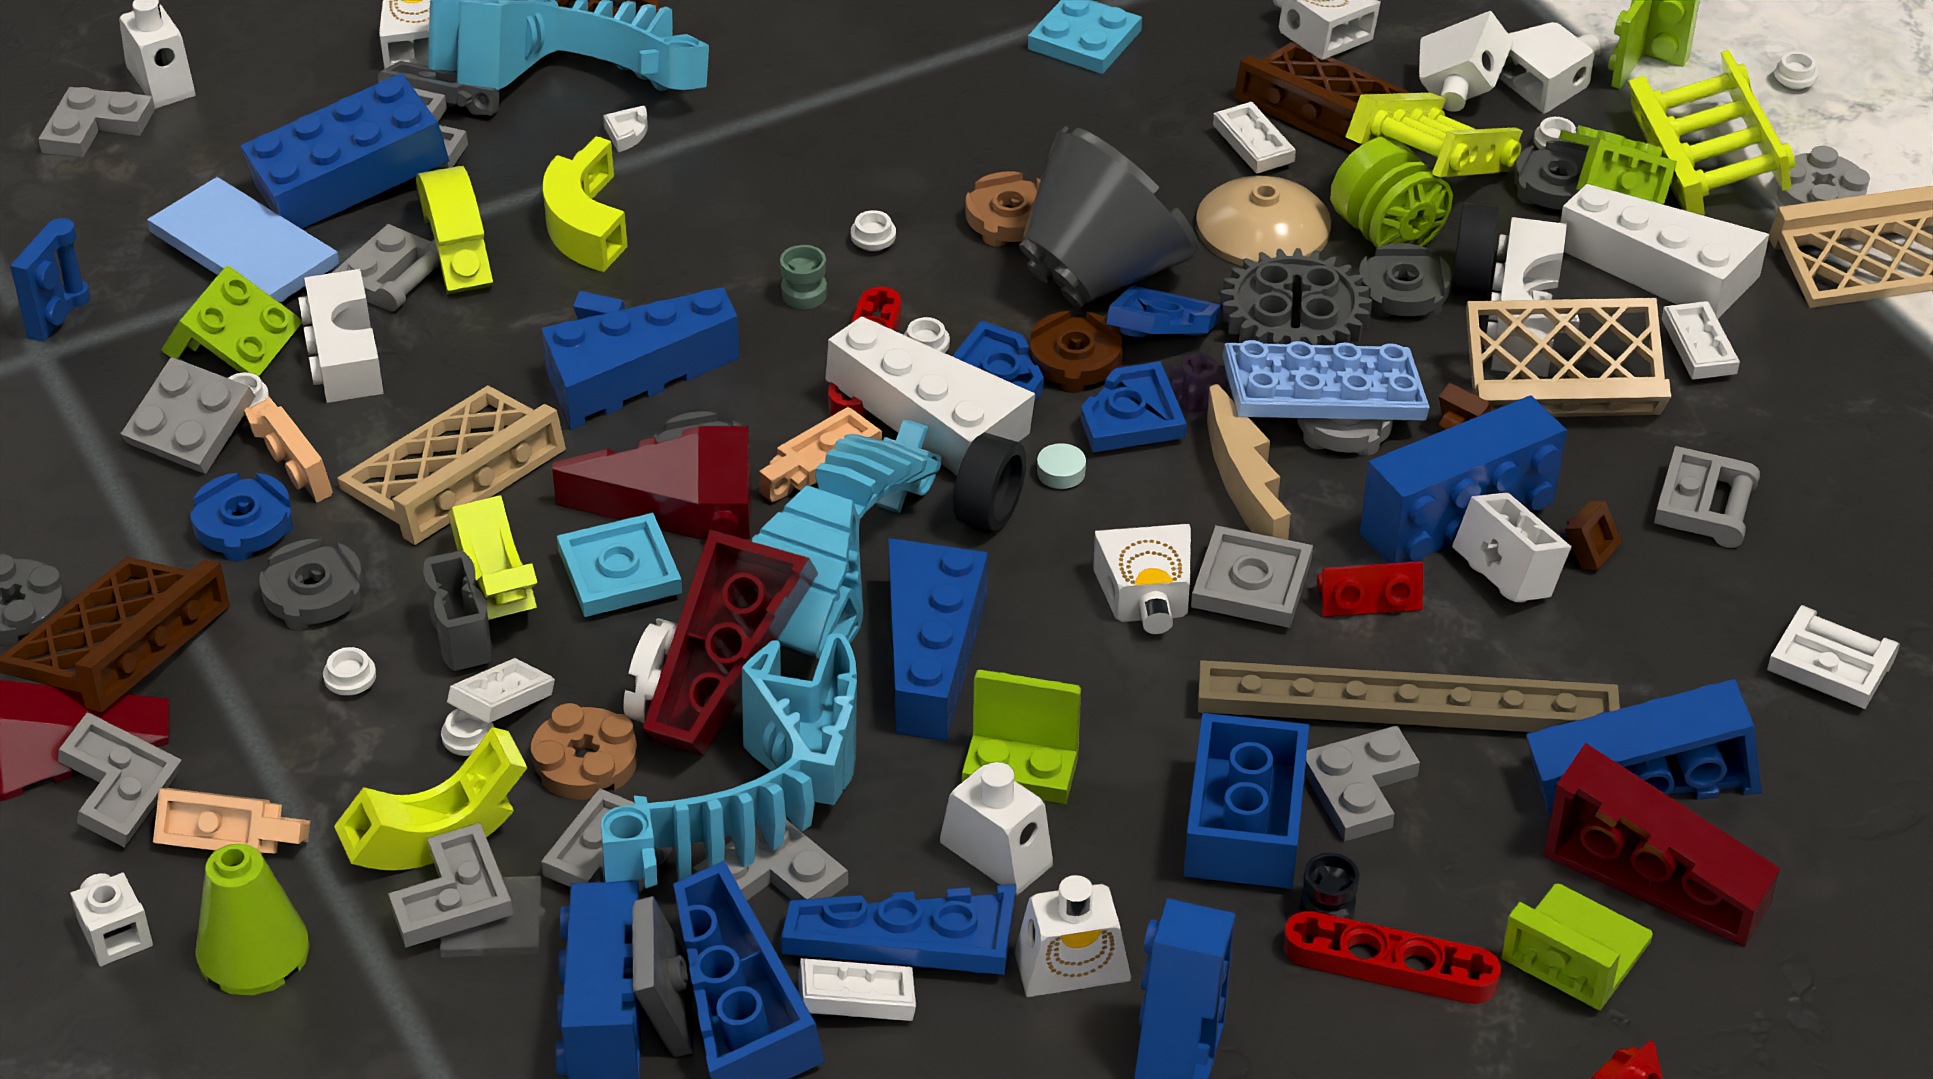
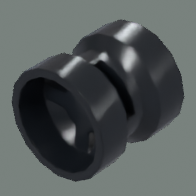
(1330, 885)

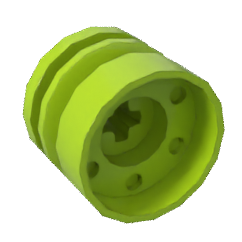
(1390, 194)

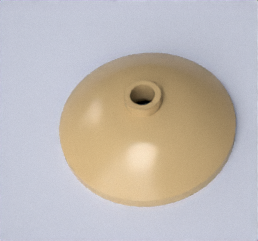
(1262, 216)

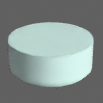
(1061, 466)

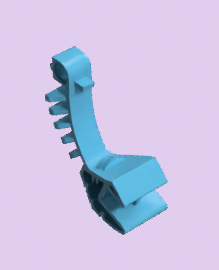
(502, 38)
(826, 526)
(789, 726)

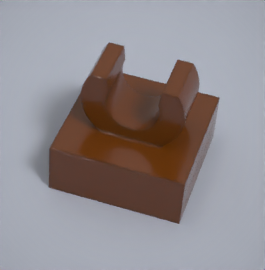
(1460, 406)
(1592, 535)

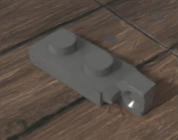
(476, 98)

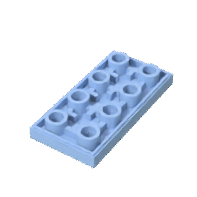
(228, 227)
(1324, 381)

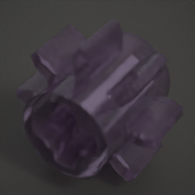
(1194, 378)

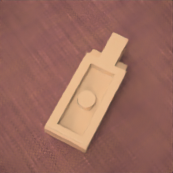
(288, 443)
(800, 456)
(220, 820)

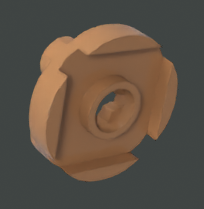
(986, 207)
(577, 729)

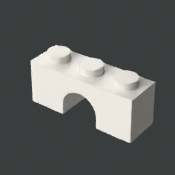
(340, 336)

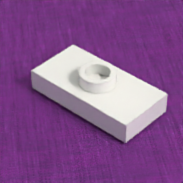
(1254, 137)
(1700, 340)
(501, 690)
(857, 989)

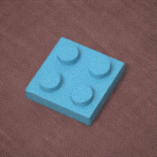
(1085, 33)
(619, 564)

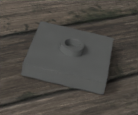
(662, 977)

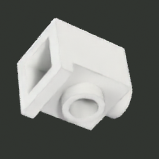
(106, 905)

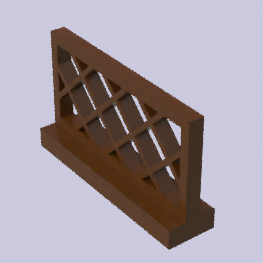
(1304, 99)
(128, 646)

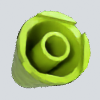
(247, 924)

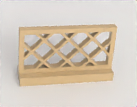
(1864, 220)
(1578, 393)
(457, 479)

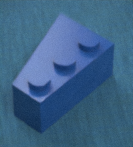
(1185, 991)

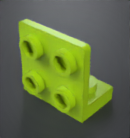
(1653, 29)
(1622, 164)
(235, 324)
(1029, 728)
(1574, 944)

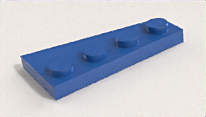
(924, 933)

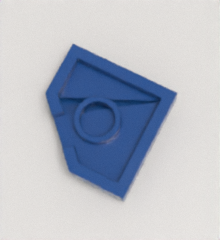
(1157, 312)
(1002, 355)
(1133, 409)

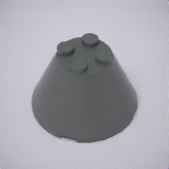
(1100, 222)

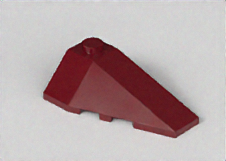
(686, 482)
(41, 718)

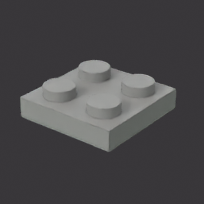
(188, 415)
(1252, 576)

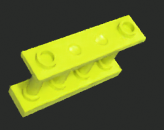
(1421, 123)
(1662, 131)

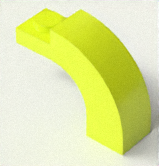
(575, 222)
(457, 228)
(485, 536)
(393, 829)

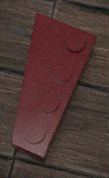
(732, 611)
(1656, 849)

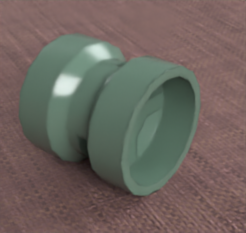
(803, 277)

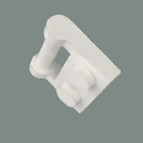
(1832, 658)

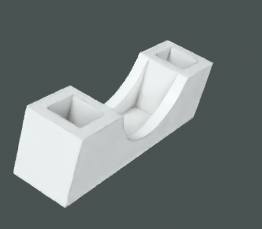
(1532, 262)

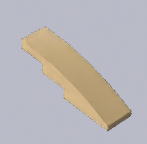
(1242, 460)

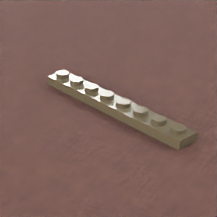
(1398, 696)

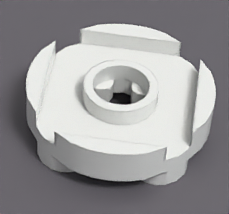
(647, 667)

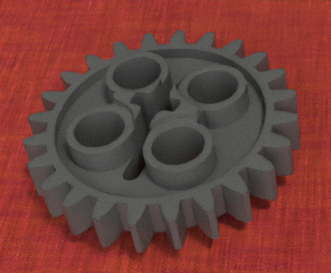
(1331, 304)

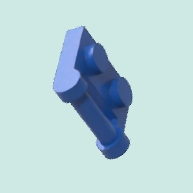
(38, 282)

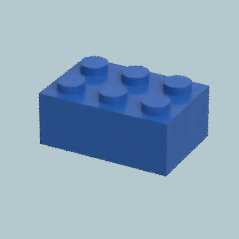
(1246, 800)

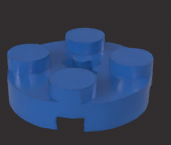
(239, 536)

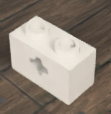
(1511, 547)

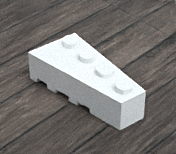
(1663, 247)
(921, 384)

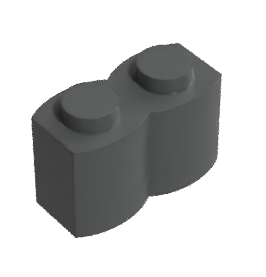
(457, 610)

